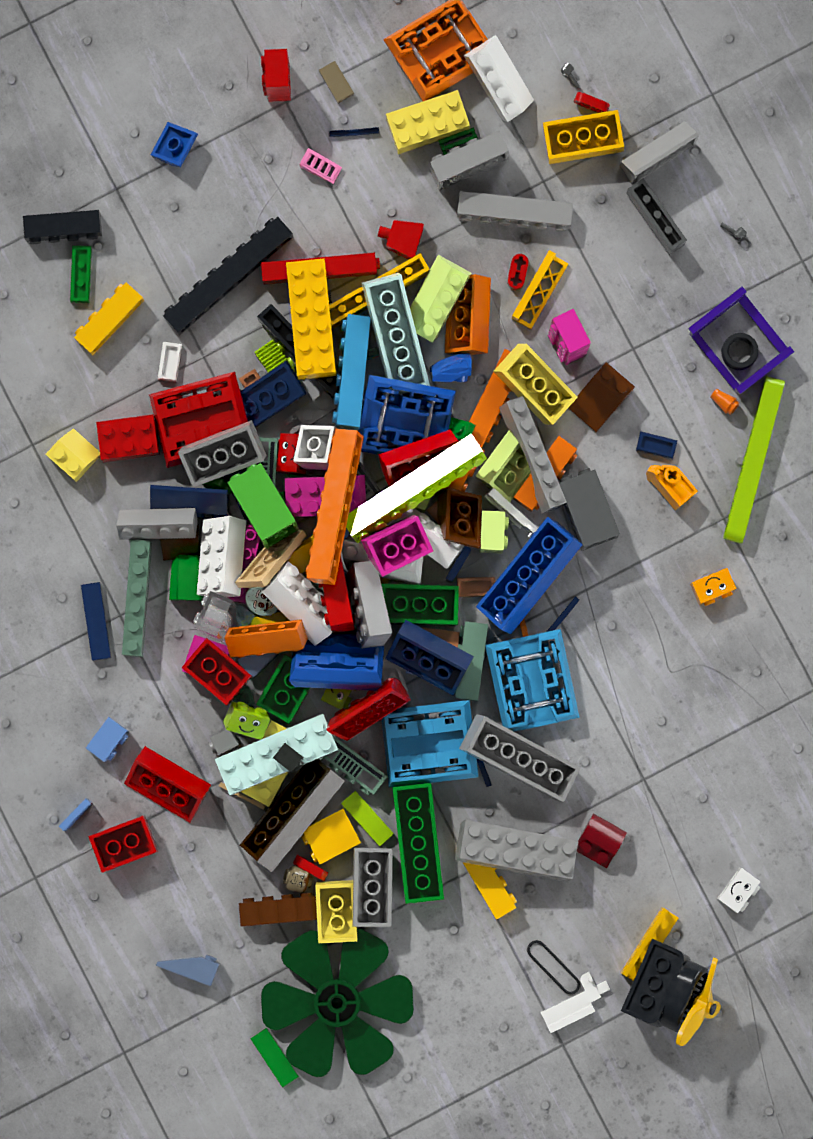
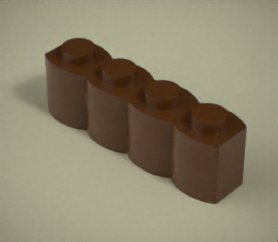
(279, 910)

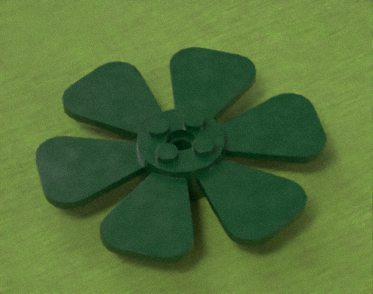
(364, 1044)

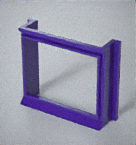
(739, 296)

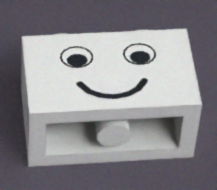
(739, 890)

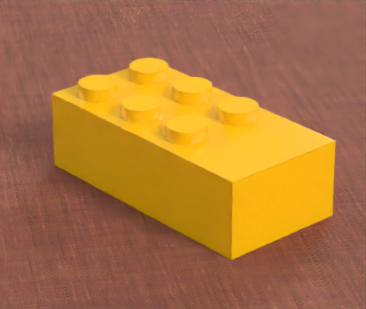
(583, 137)

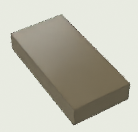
(336, 82)

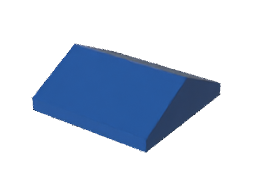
(174, 144)

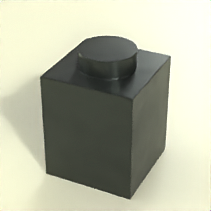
(289, 758)

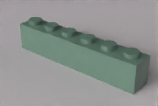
(137, 598)

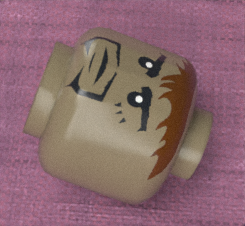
(297, 879)

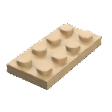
(269, 562)

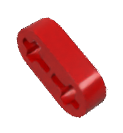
(591, 103)
(513, 270)
(310, 867)

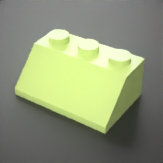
(505, 467)

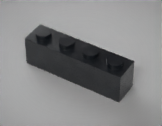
(62, 226)

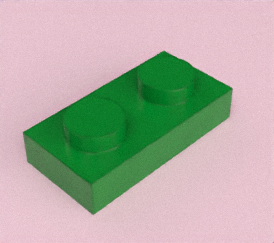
(461, 428)

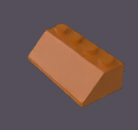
(469, 320)

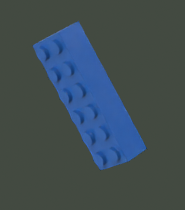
(529, 575)

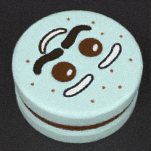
(259, 602)

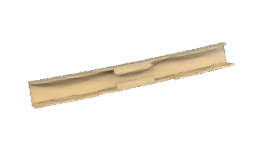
(256, 803)

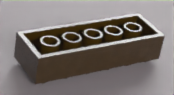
(291, 814)

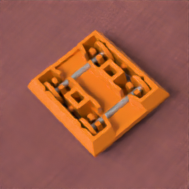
(437, 49)

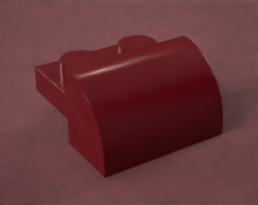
(600, 840)

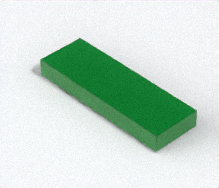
(80, 274)
(274, 1057)

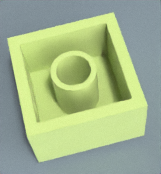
(492, 532)

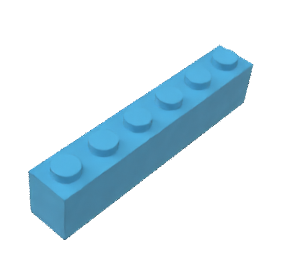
(352, 372)

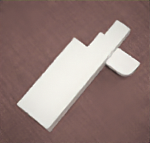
(514, 514)
(575, 1006)

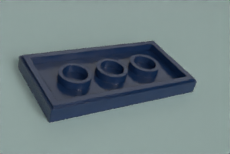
(271, 394)

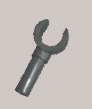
(566, 71)
(738, 234)

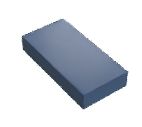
(76, 814)

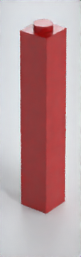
(336, 267)

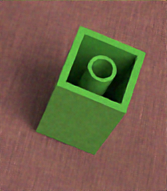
(263, 505)

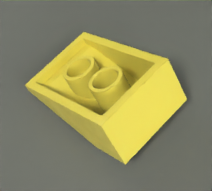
(335, 911)

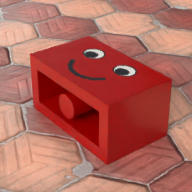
(286, 453)

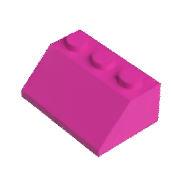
(397, 545)

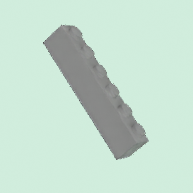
(514, 210)

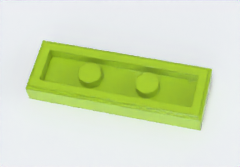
(367, 818)

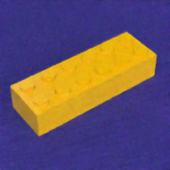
(311, 319)

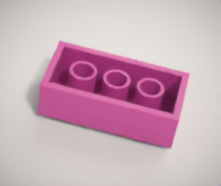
(569, 337)
(304, 494)

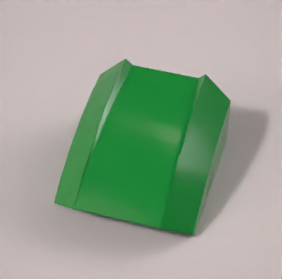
(184, 578)

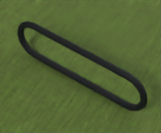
(559, 961)

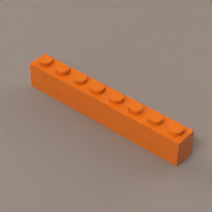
(485, 416)
(334, 506)

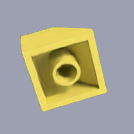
(73, 454)

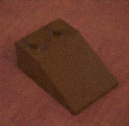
(601, 397)
(460, 517)

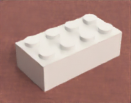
(221, 556)
(299, 600)

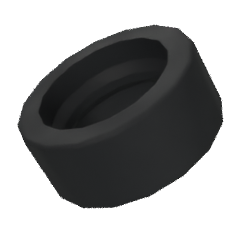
(739, 337)

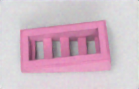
(310, 168)

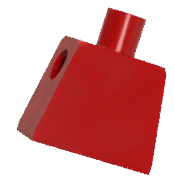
(402, 237)

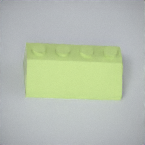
(437, 297)

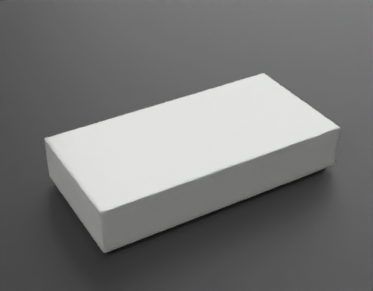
(169, 361)

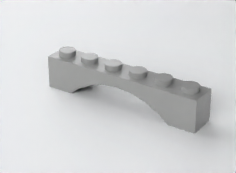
(546, 486)

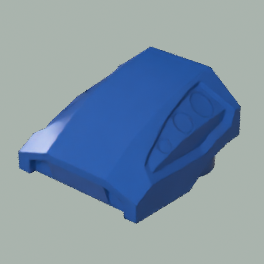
(452, 369)

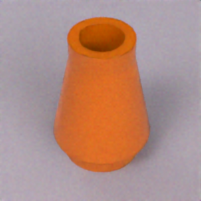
(724, 401)

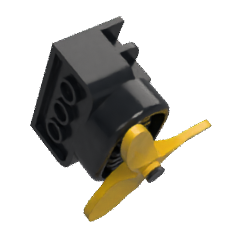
(672, 992)

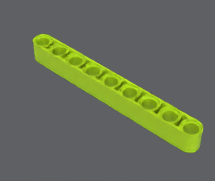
(754, 459)

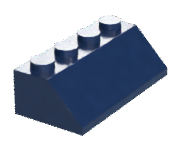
(205, 501)
(429, 657)

